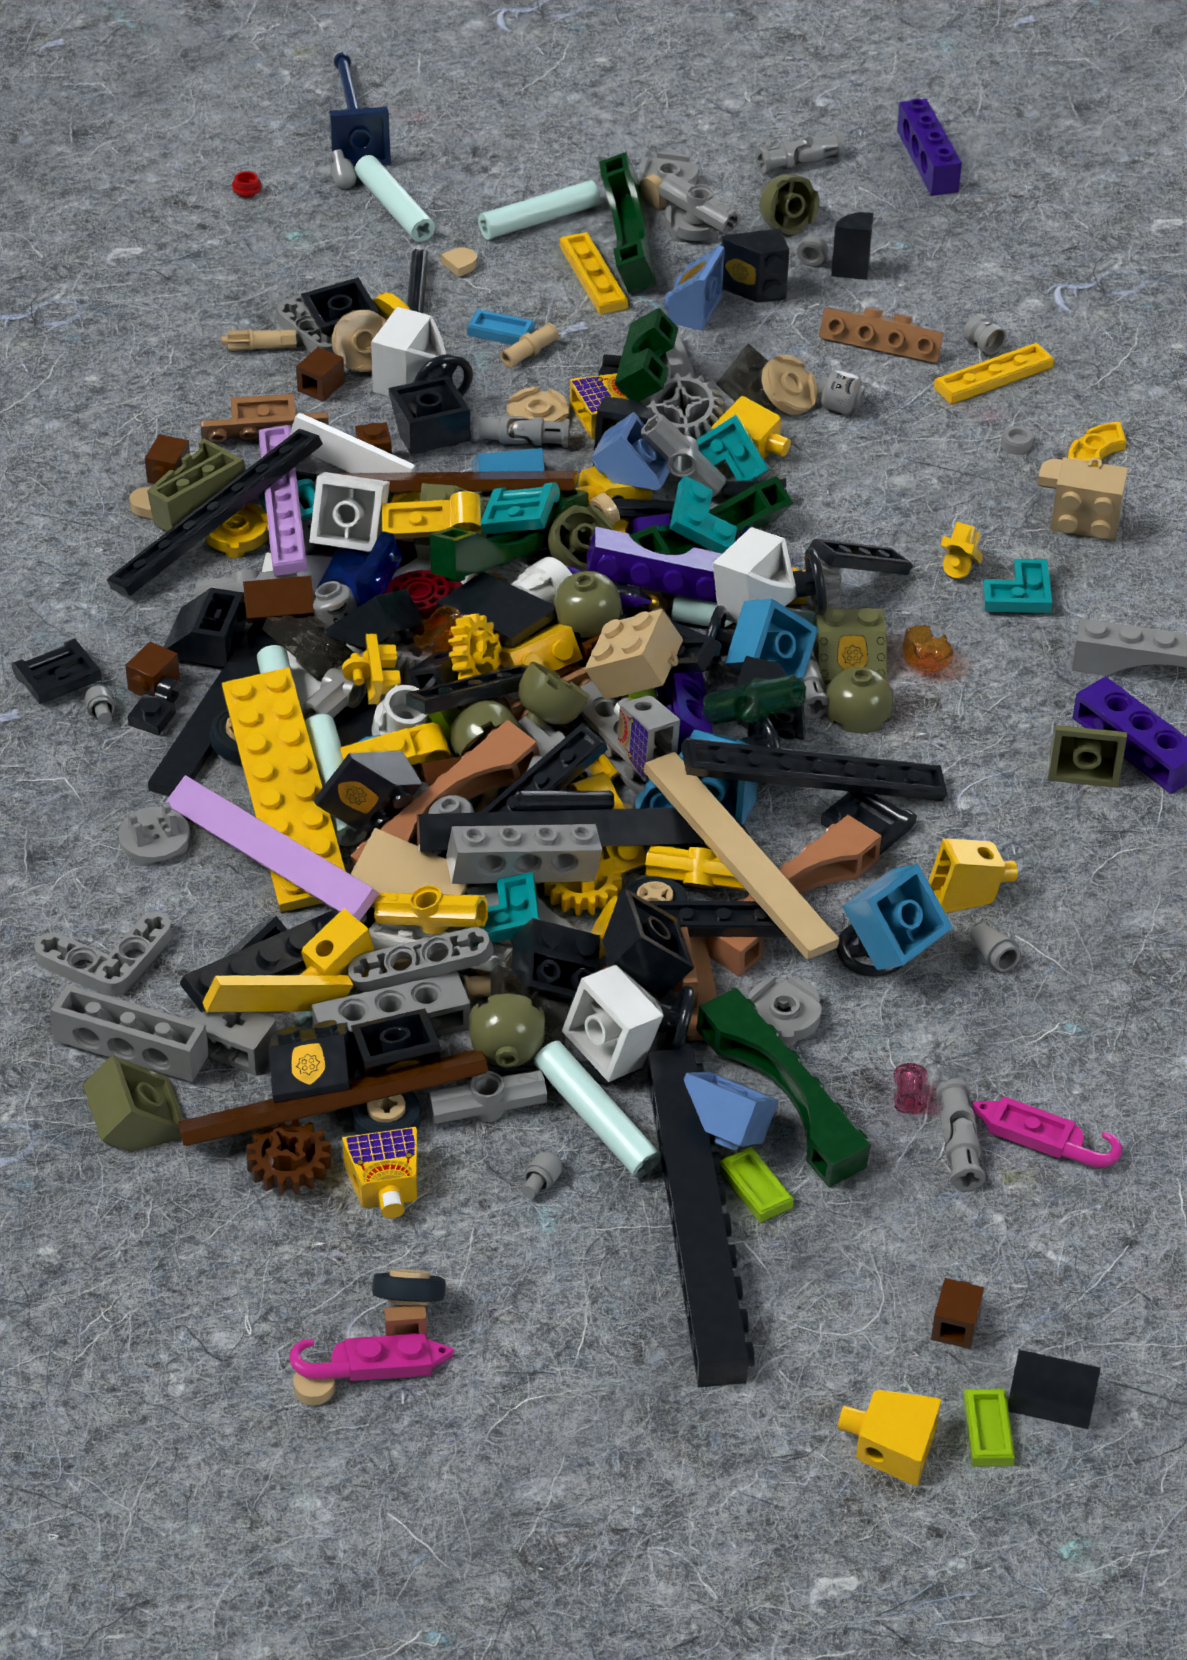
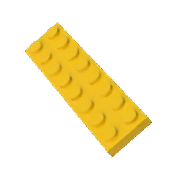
(280, 770)

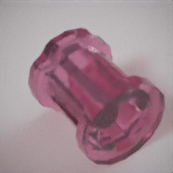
(910, 1088)

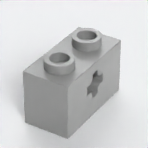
(238, 1037)

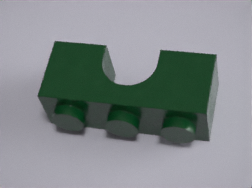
(640, 368)

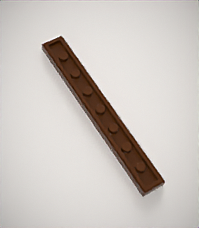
(474, 481)
(362, 1091)

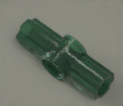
(754, 699)

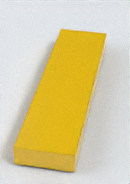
(593, 273)
(993, 373)
(274, 993)

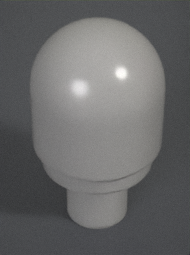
(342, 171)
(100, 703)
(541, 1173)

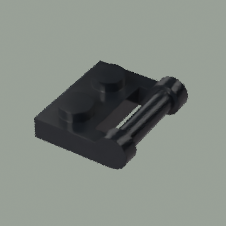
(57, 672)
(890, 833)

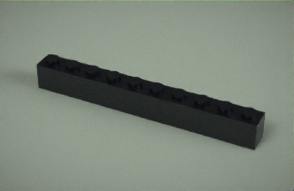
(699, 1225)

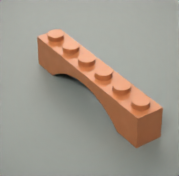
(489, 766)
(838, 855)

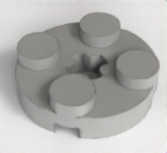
(667, 163)
(684, 230)
(797, 995)

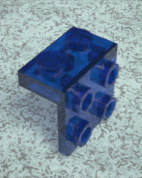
(365, 571)

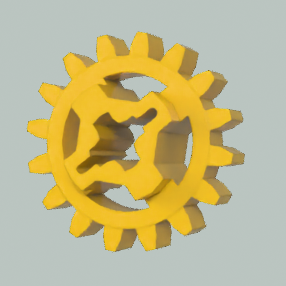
(474, 646)
(587, 894)

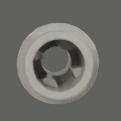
(995, 947)

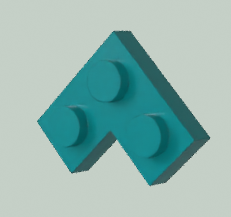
(734, 445)
(694, 521)
(1026, 593)
(516, 907)

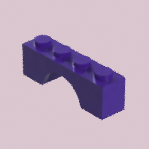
(629, 563)

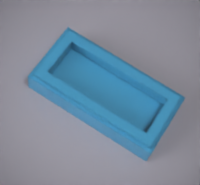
(499, 327)

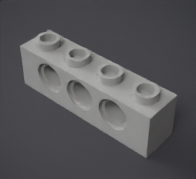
(603, 721)
(500, 852)
(440, 996)
(129, 1032)

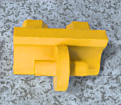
(960, 550)
(370, 668)

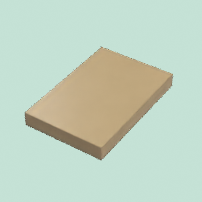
(399, 867)

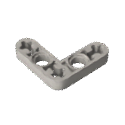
(295, 316)
(106, 965)

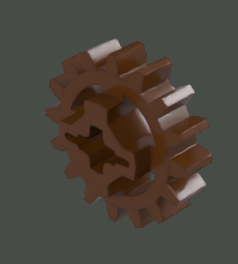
(288, 1156)

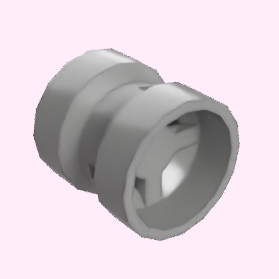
(986, 335)

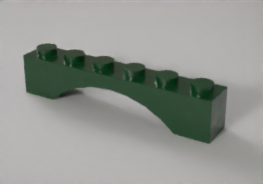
(633, 247)
(753, 508)
(465, 552)
(739, 1033)

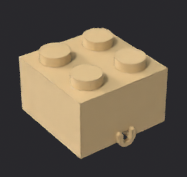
(1089, 498)
(634, 654)

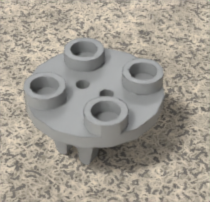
(154, 834)

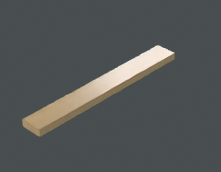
(742, 856)

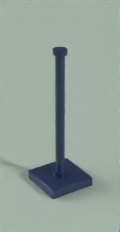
(358, 130)

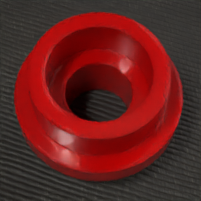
(246, 184)

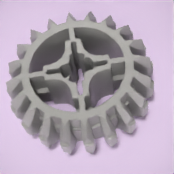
(698, 401)

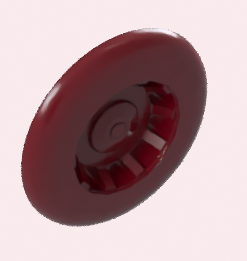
(424, 589)

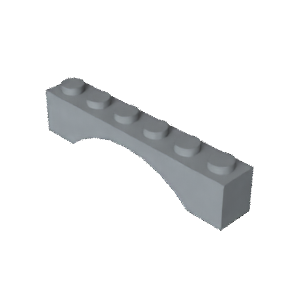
(1113, 647)

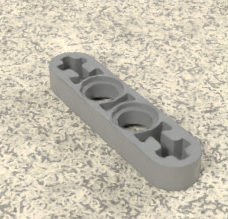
(420, 954)

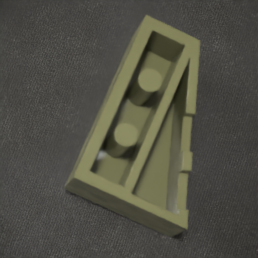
(192, 483)

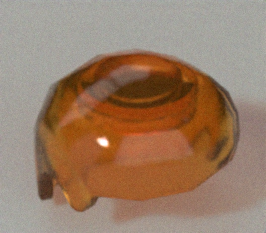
(438, 630)
(925, 651)

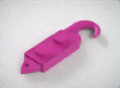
(1043, 1132)
(374, 1358)

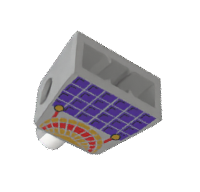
(646, 731)

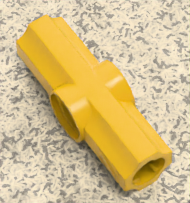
(693, 867)
(431, 909)

